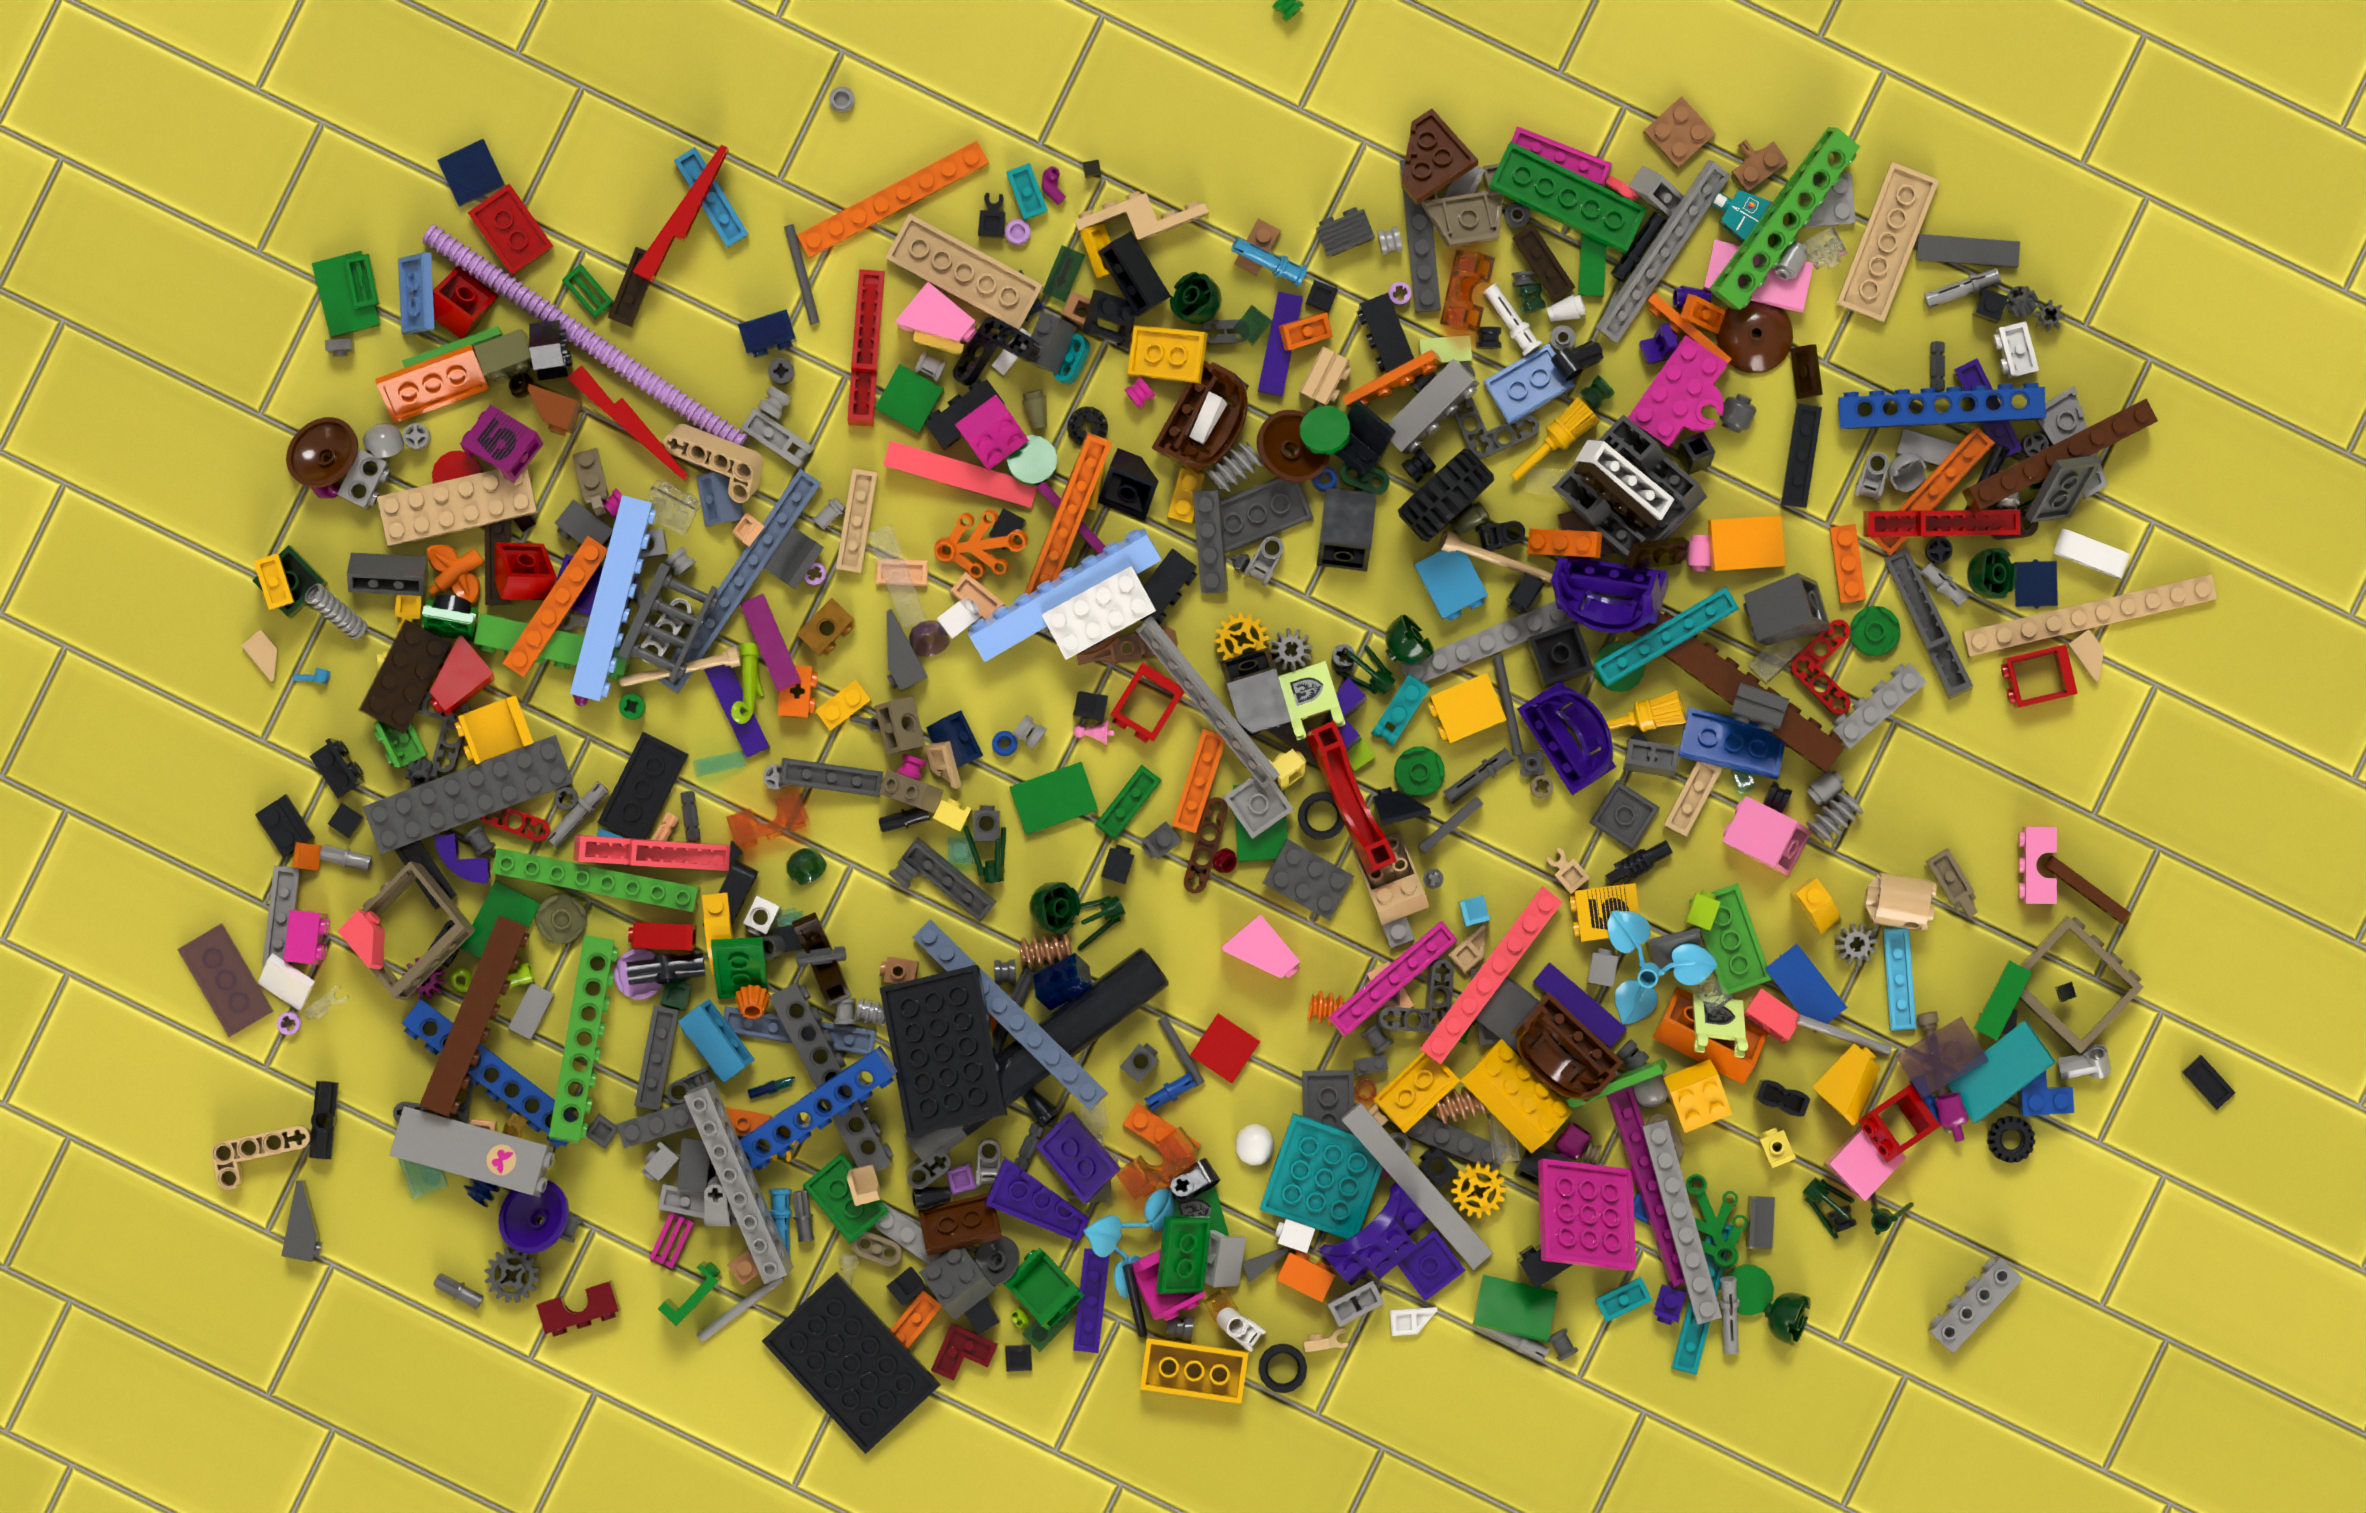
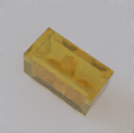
(515, 1126)

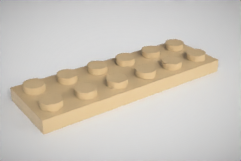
(1887, 242)
(964, 272)
(455, 506)

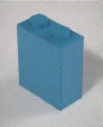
(1451, 583)

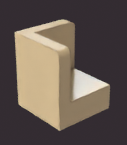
(864, 1184)

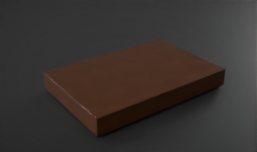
(959, 1224)

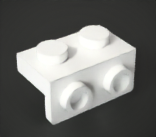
(2016, 350)

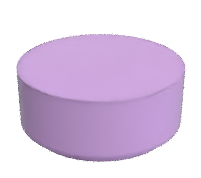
(1017, 232)

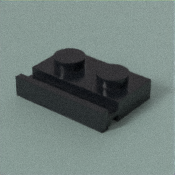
(284, 825)

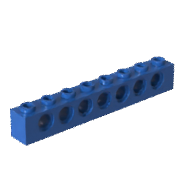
(2034, 408)
(424, 1013)
(875, 1063)

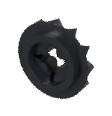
(1093, 416)

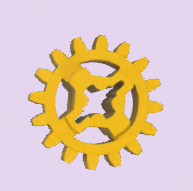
(1246, 626)
(1468, 1194)

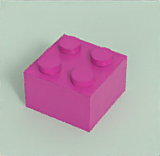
(992, 432)
(306, 937)

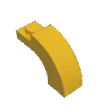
(716, 920)

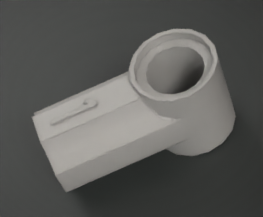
(2092, 1062)

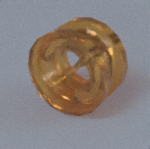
(1367, 1082)

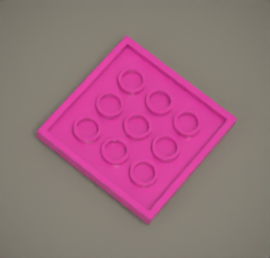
(1586, 1214)

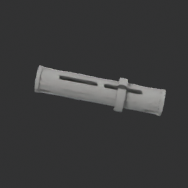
(1967, 286)
(574, 818)
(1729, 1314)
(1523, 1344)

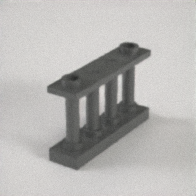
(643, 626)

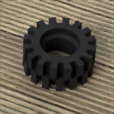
(1995, 1136)

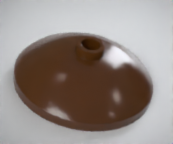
(1752, 353)
(1282, 433)
(322, 452)

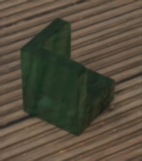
(1252, 325)

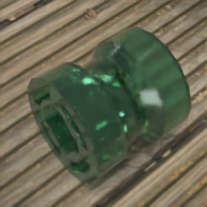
(1531, 304)
(1597, 392)

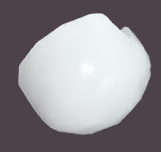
(1254, 1144)

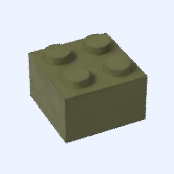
(504, 355)

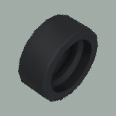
(1305, 826)
(1280, 1387)

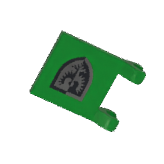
(1204, 1205)

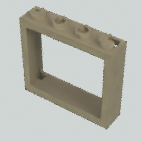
(440, 951)
(2111, 960)

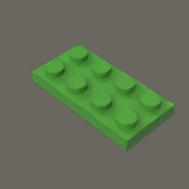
(1735, 943)

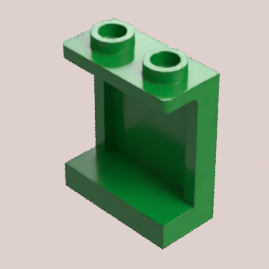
(1044, 1288)
(676, 1314)

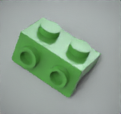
(400, 747)

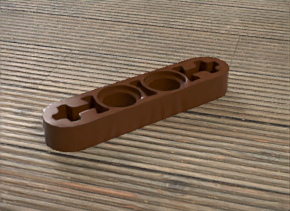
(1202, 844)
(2087, 890)

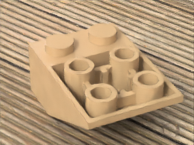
(1396, 888)

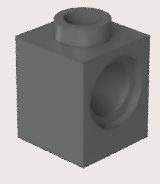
(994, 833)
(1136, 1073)

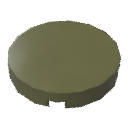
(561, 918)

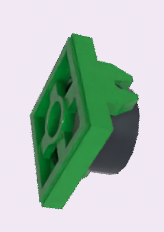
(450, 617)

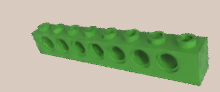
(1786, 202)
(596, 880)
(592, 948)

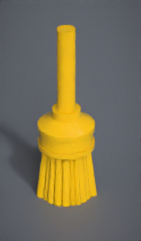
(1561, 434)
(1653, 713)

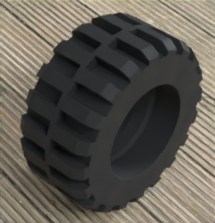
(1446, 495)

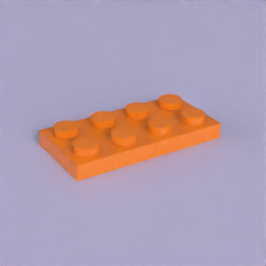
(432, 384)

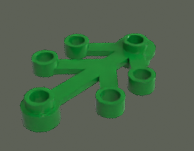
(1714, 1226)

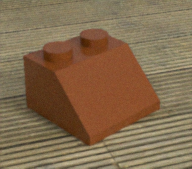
(556, 410)

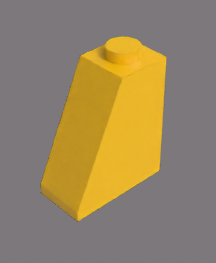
(1816, 904)
(1849, 1082)

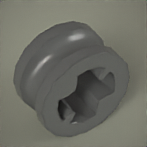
(1522, 278)
(563, 805)

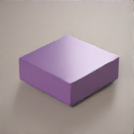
(961, 1179)

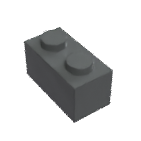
(1370, 1064)

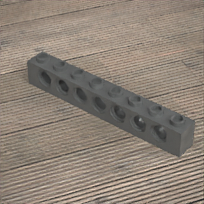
(806, 1048)

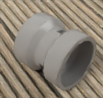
(774, 403)
(1024, 729)

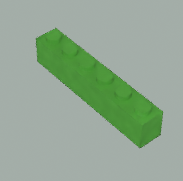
(562, 648)

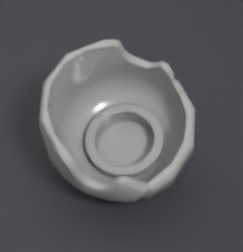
(383, 440)
(1907, 472)
(1651, 1092)

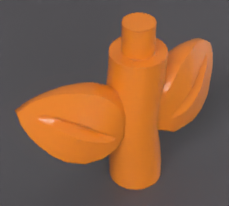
(455, 572)

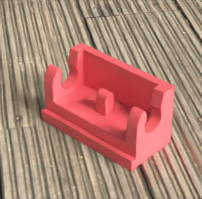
(1771, 1016)

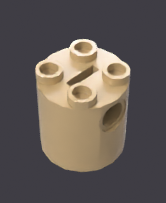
(1900, 901)

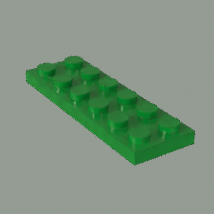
(1567, 197)

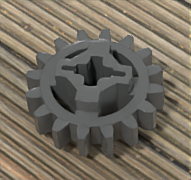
(519, 1285)

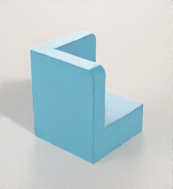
(1474, 910)

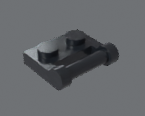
(1114, 311)

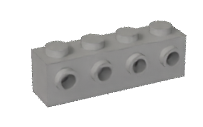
(1431, 406)
(1877, 707)
(1974, 1304)

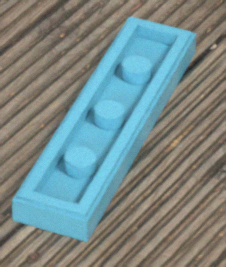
(1899, 979)

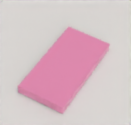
(1774, 291)

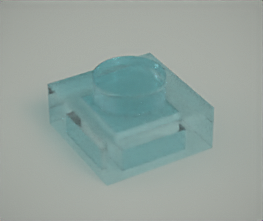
(959, 851)
(789, 916)

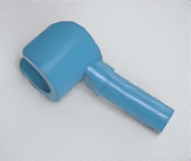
(321, 676)

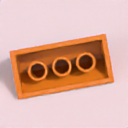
(1678, 1032)

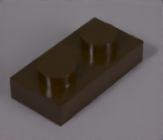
(1806, 371)

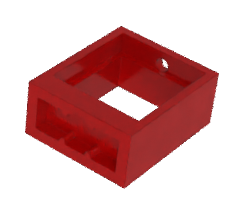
(2064, 670)
(1156, 677)
(1915, 1112)

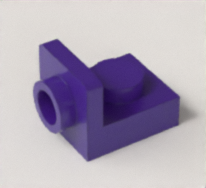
(1669, 1304)

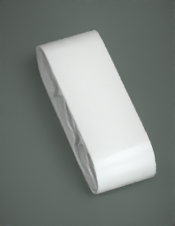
(2091, 553)
(677, 625)

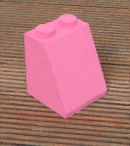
(937, 316)
(1766, 835)
(1263, 948)
(1861, 1165)

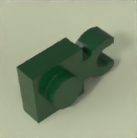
(676, 995)

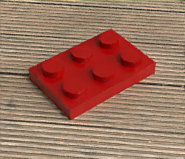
(510, 229)

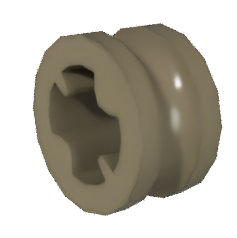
(1549, 788)
(1591, 1153)

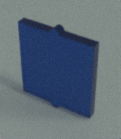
(2036, 584)

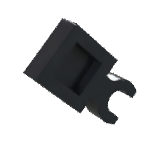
(992, 221)

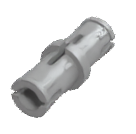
(1944, 584)

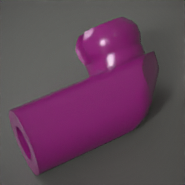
(328, 491)

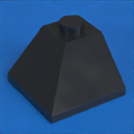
(1129, 485)
(1397, 807)

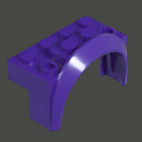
(1580, 576)
(1544, 720)

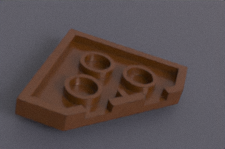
(1433, 157)

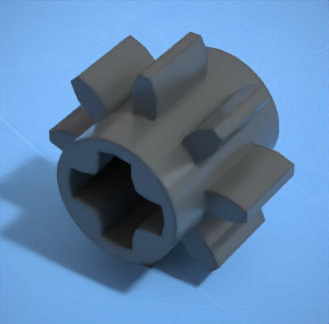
(2021, 301)
(2055, 317)
(420, 772)

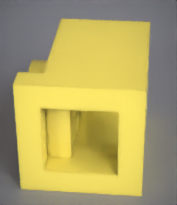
(1290, 767)
(951, 814)
(1780, 1157)

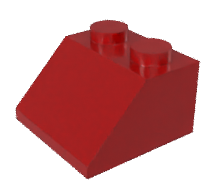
(461, 302)
(523, 571)

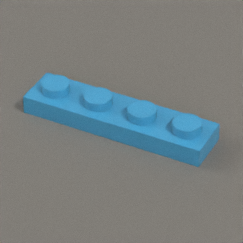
(716, 204)

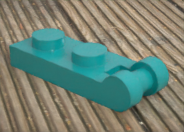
(1401, 708)

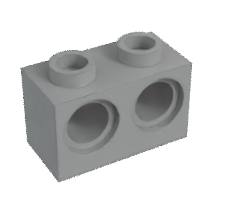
(357, 476)
(1355, 1303)

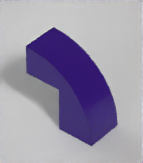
(1350, 699)
(473, 870)

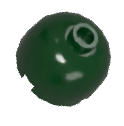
(1196, 298)
(1992, 573)
(1406, 642)
(1054, 907)
(1788, 1317)

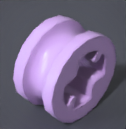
(1406, 297)
(817, 581)
(285, 1030)

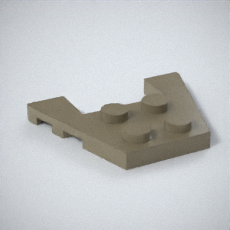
(1467, 217)

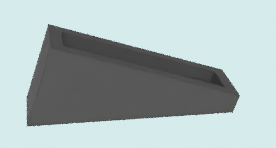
(1255, 1266)

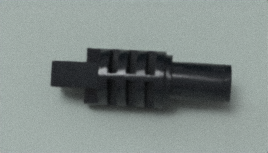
(1638, 863)

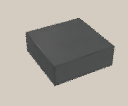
(602, 1131)

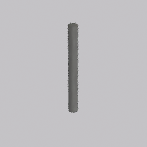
(801, 274)
(1508, 705)

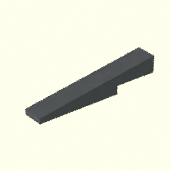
(1928, 624)

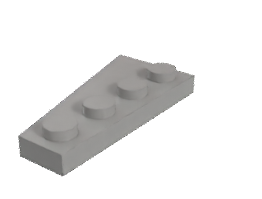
(2063, 420)

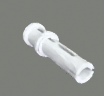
(1518, 329)

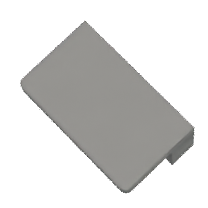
(1224, 1259)

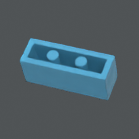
(716, 1041)

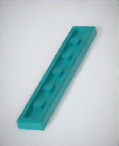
(1666, 636)
(1693, 1336)

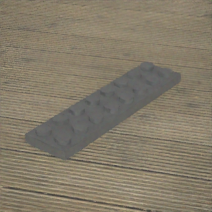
(467, 794)

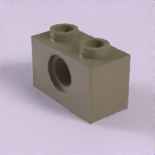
(899, 725)
(911, 791)

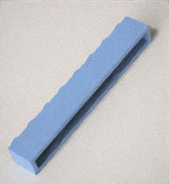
(612, 598)
(1024, 617)

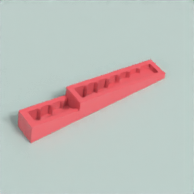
(958, 474)
(651, 852)

